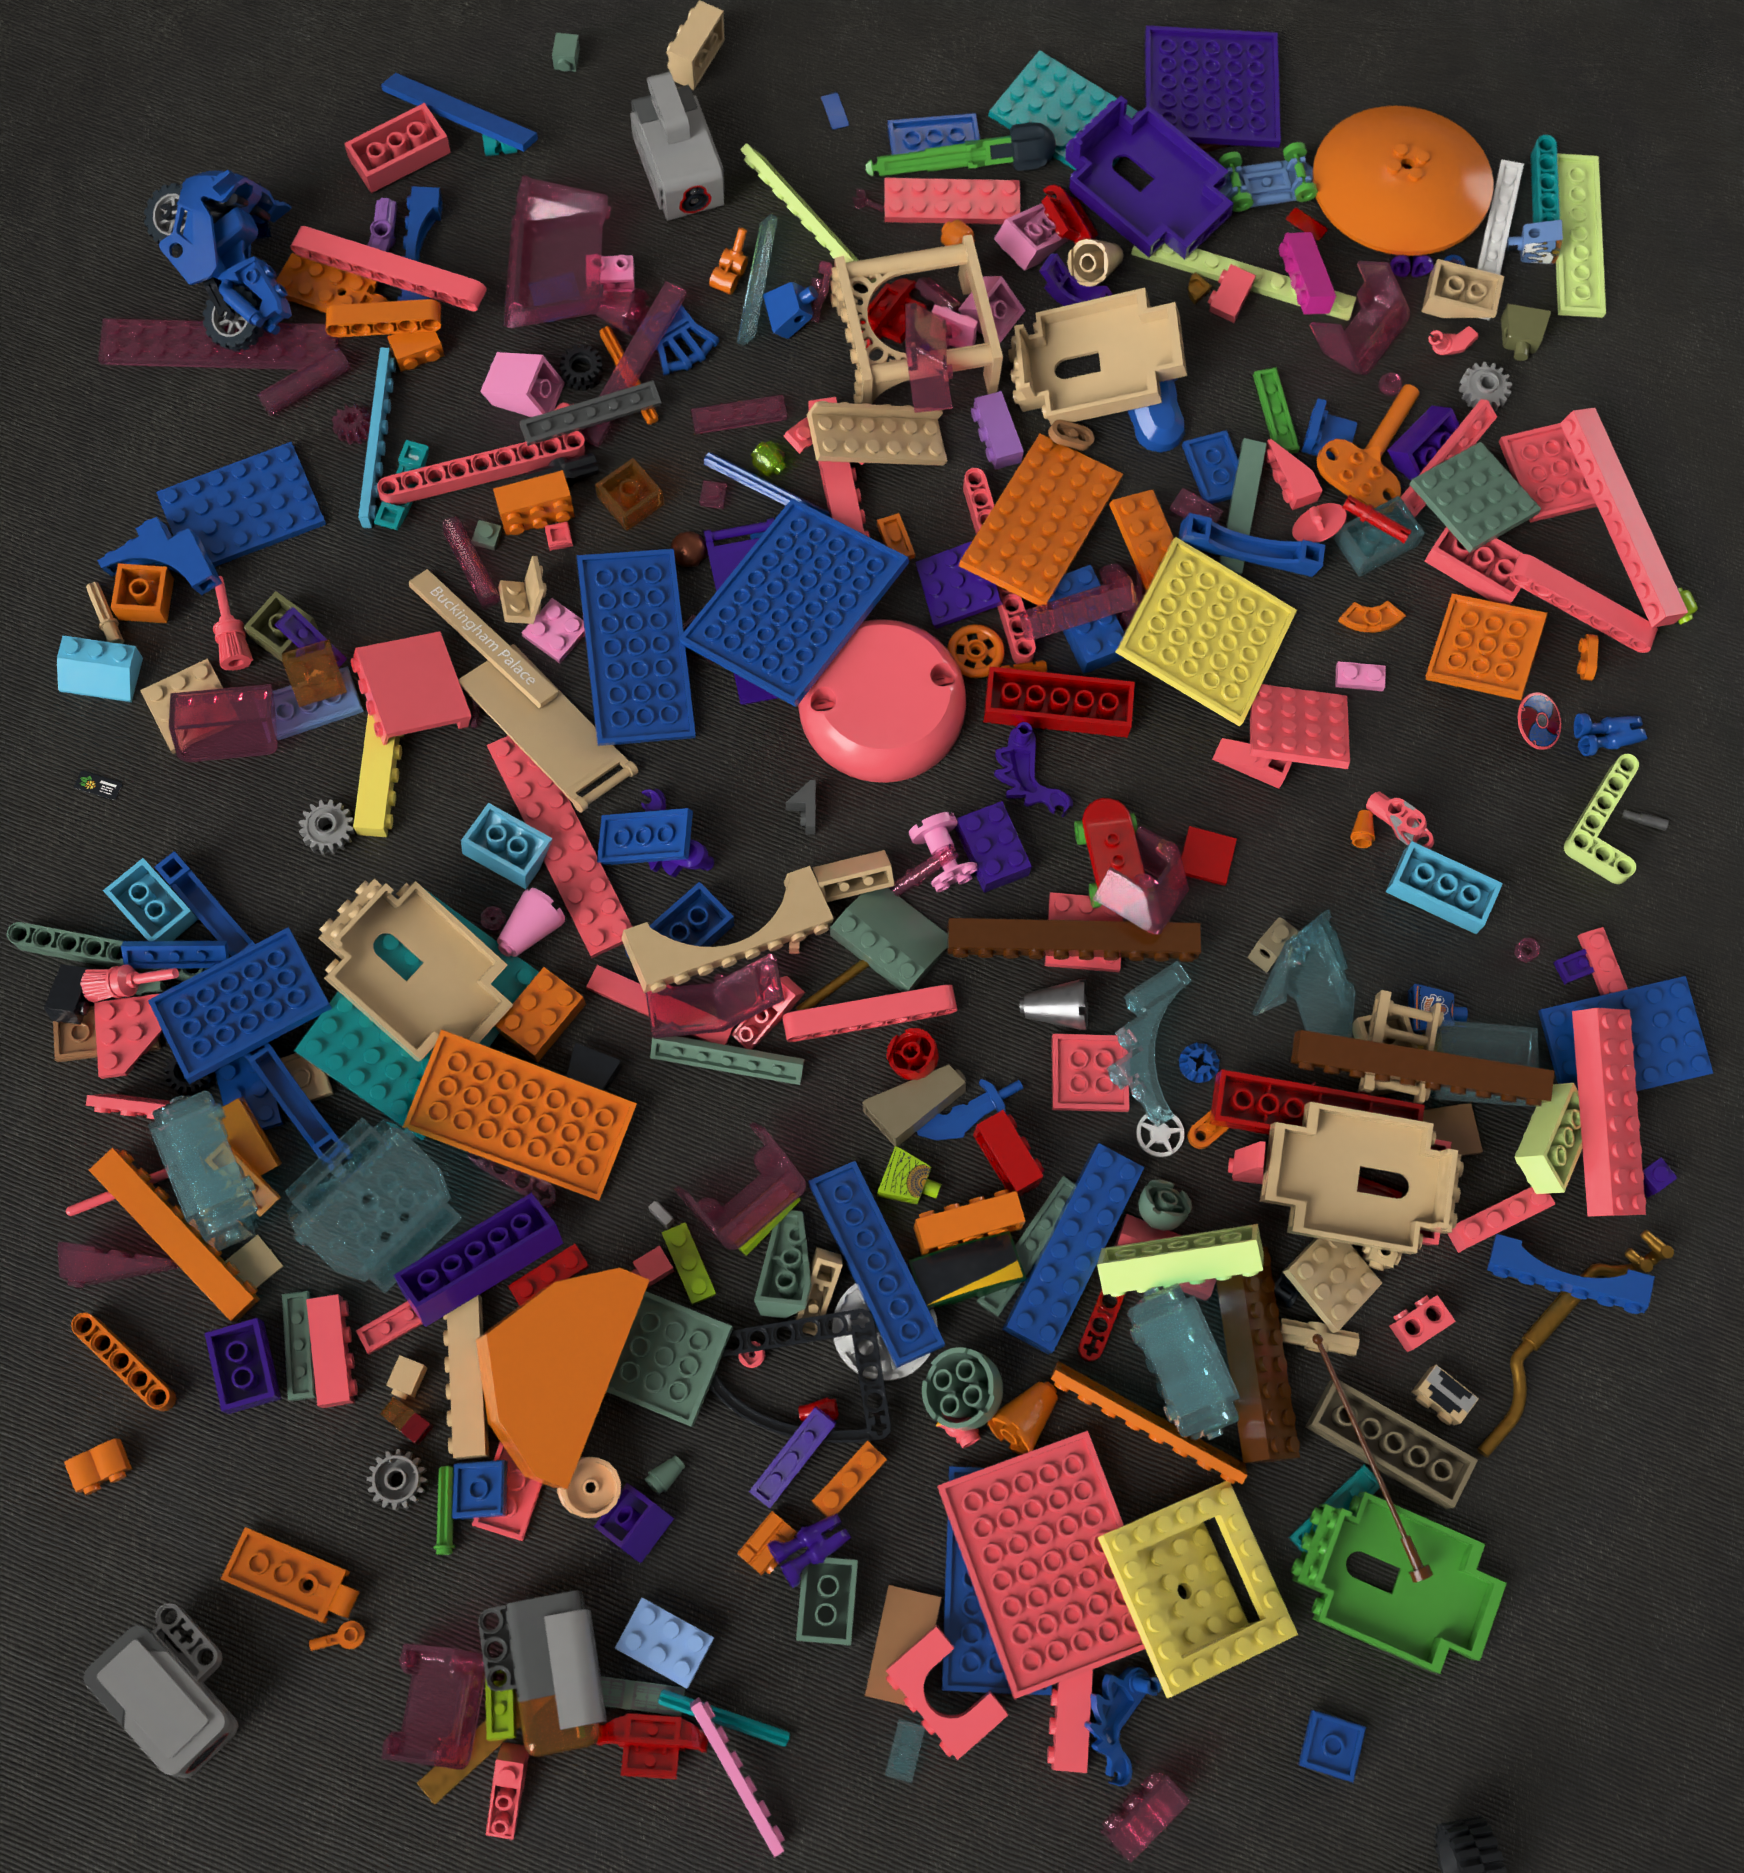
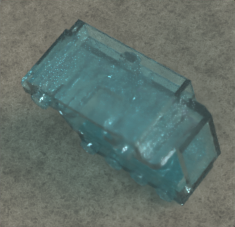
(204, 1170)
(348, 1232)
(1185, 1362)

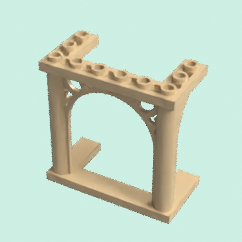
(879, 375)

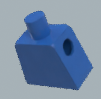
(789, 308)

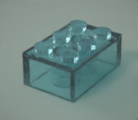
(1371, 547)

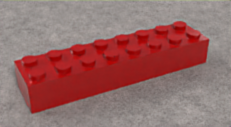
(1258, 1101)

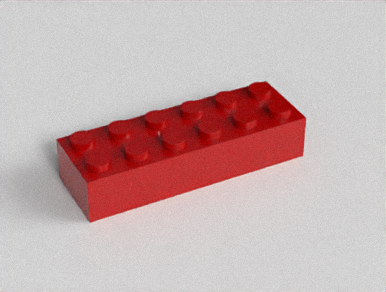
(1059, 701)

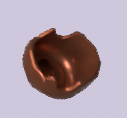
(689, 549)

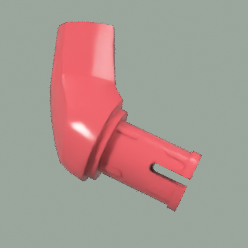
(1452, 343)

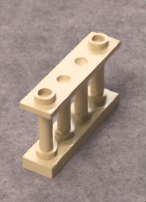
(1380, 1031)

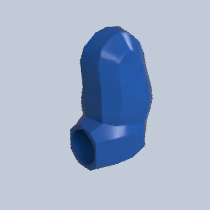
(1160, 425)

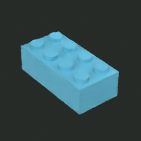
(1444, 887)

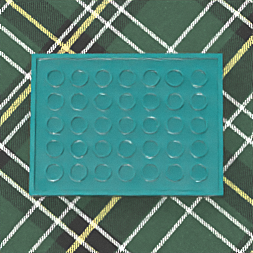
(366, 1058)

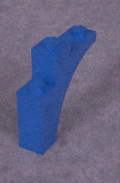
(157, 547)

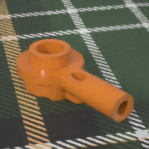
(349, 1636)

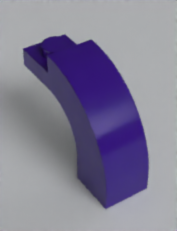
(1065, 287)

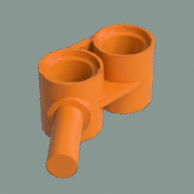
(731, 266)

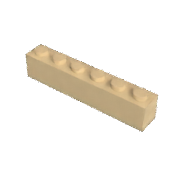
(465, 1387)

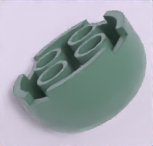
(962, 1386)

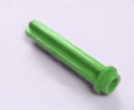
(444, 1514)

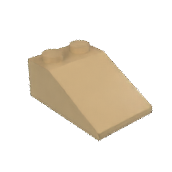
(1462, 292)

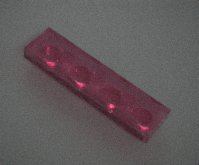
(739, 414)

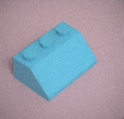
(98, 668)
(506, 845)

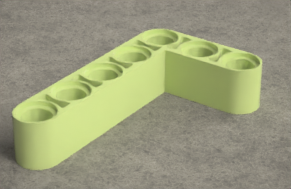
(1598, 817)

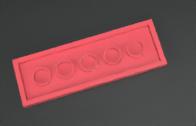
(950, 200)

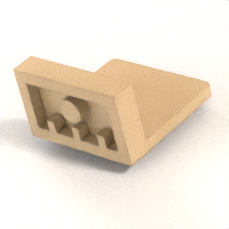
(523, 599)

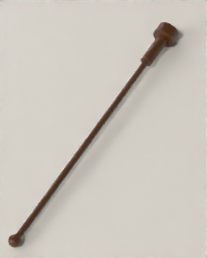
(1419, 1570)

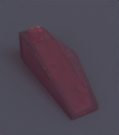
(91, 1266)

